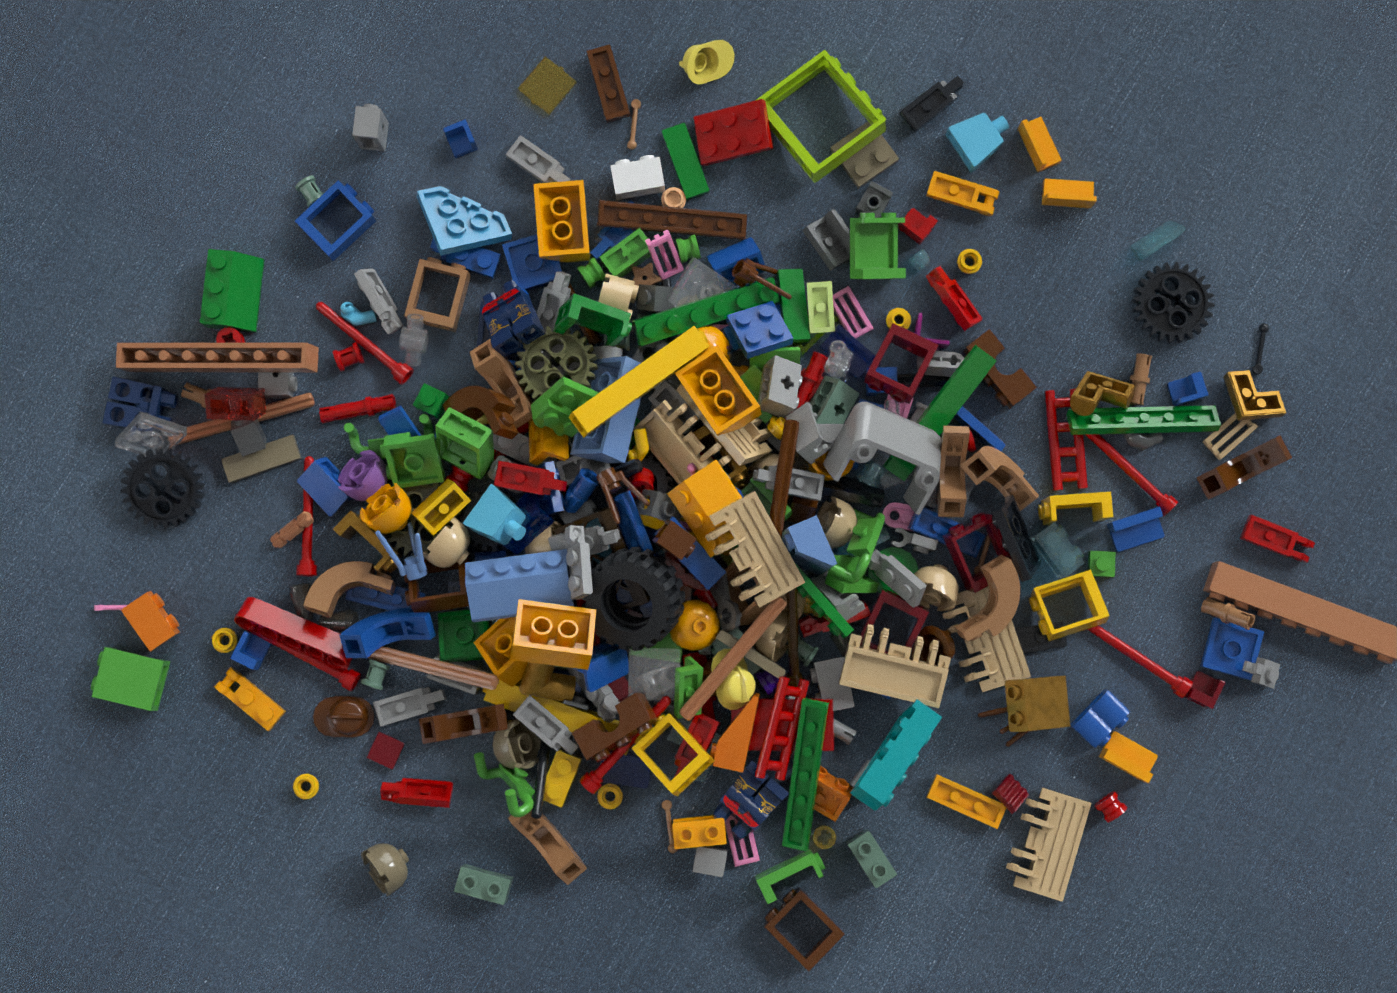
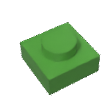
(1102, 563)

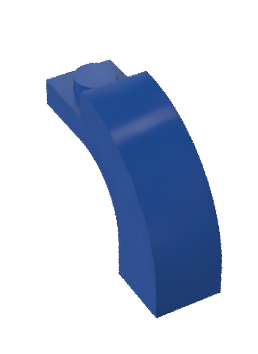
(383, 628)

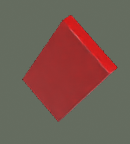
(762, 717)

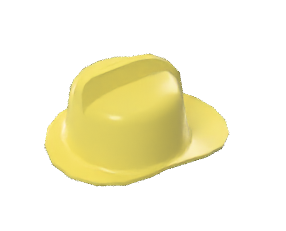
(708, 61)
(737, 686)

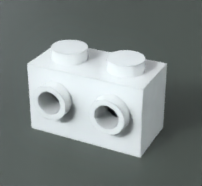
(637, 177)

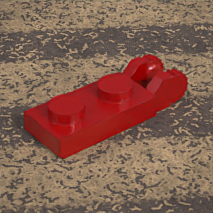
(1275, 538)

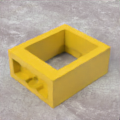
(1091, 594)
(690, 772)

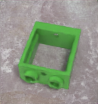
(465, 440)

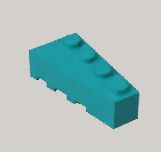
(895, 755)

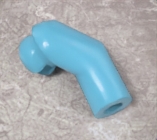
(355, 316)

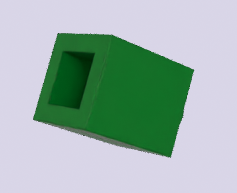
(431, 401)

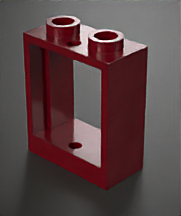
(911, 342)
(977, 581)
(896, 601)

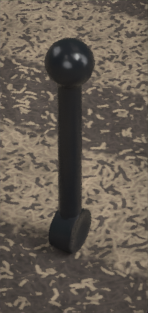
(1257, 369)

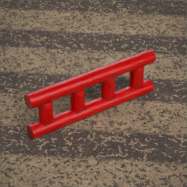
(1056, 452)
(770, 735)

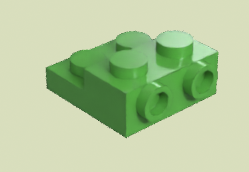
(557, 404)
(412, 459)

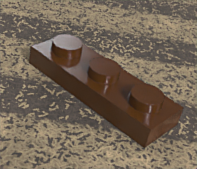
(608, 83)

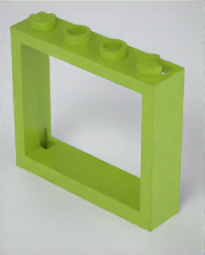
(846, 83)

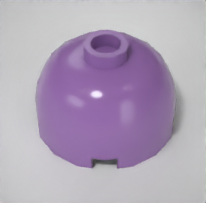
(363, 476)

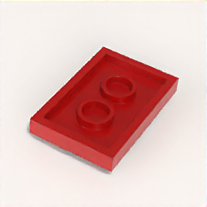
(733, 132)

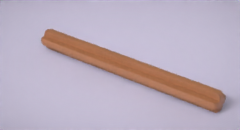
(272, 410)
(732, 658)
(436, 667)

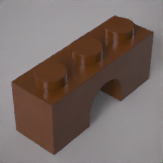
(1009, 388)
(635, 718)

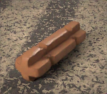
(292, 529)

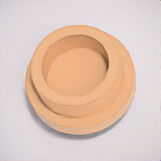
(673, 198)

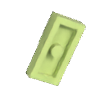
(820, 307)

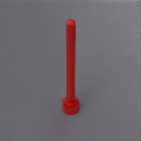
(400, 371)
(1164, 501)
(306, 565)
(347, 678)
(1179, 684)
(592, 780)

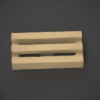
(1213, 448)

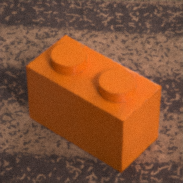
(151, 620)

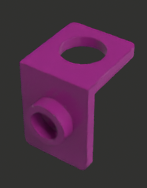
(941, 343)

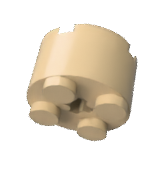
(618, 292)

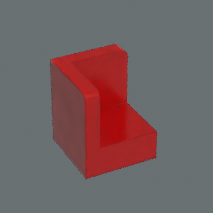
(917, 225)

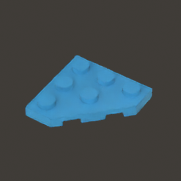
(460, 222)

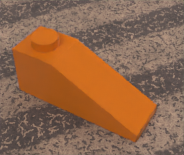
(734, 742)

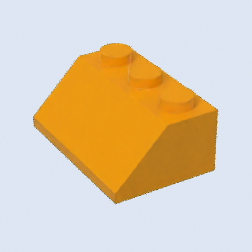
(562, 221)
(719, 392)
(701, 497)
(553, 634)
(496, 648)

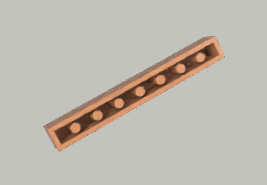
(217, 357)
(1302, 610)

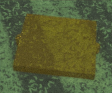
(547, 85)

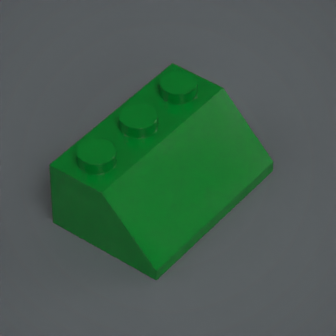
(232, 290)

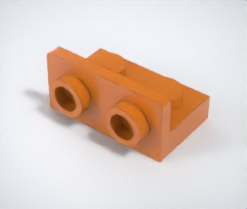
(831, 794)

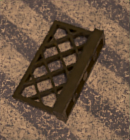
(637, 592)

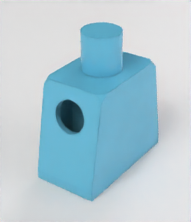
(977, 139)
(496, 517)

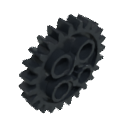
(1185, 284)
(148, 504)

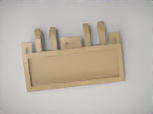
(741, 443)
(672, 447)
(758, 548)
(1000, 654)
(894, 672)
(1053, 844)

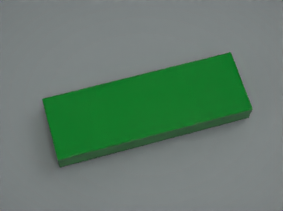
(685, 161)
(794, 309)

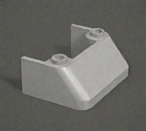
(877, 428)

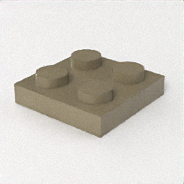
(869, 161)

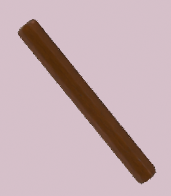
(783, 474)

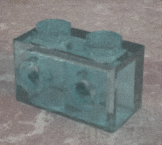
(1057, 550)

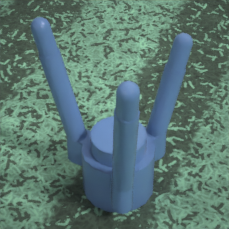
(414, 565)

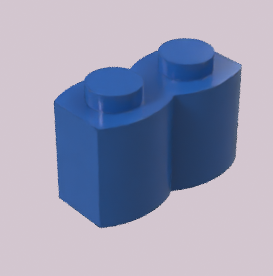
(1100, 719)

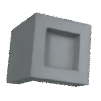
(710, 861)

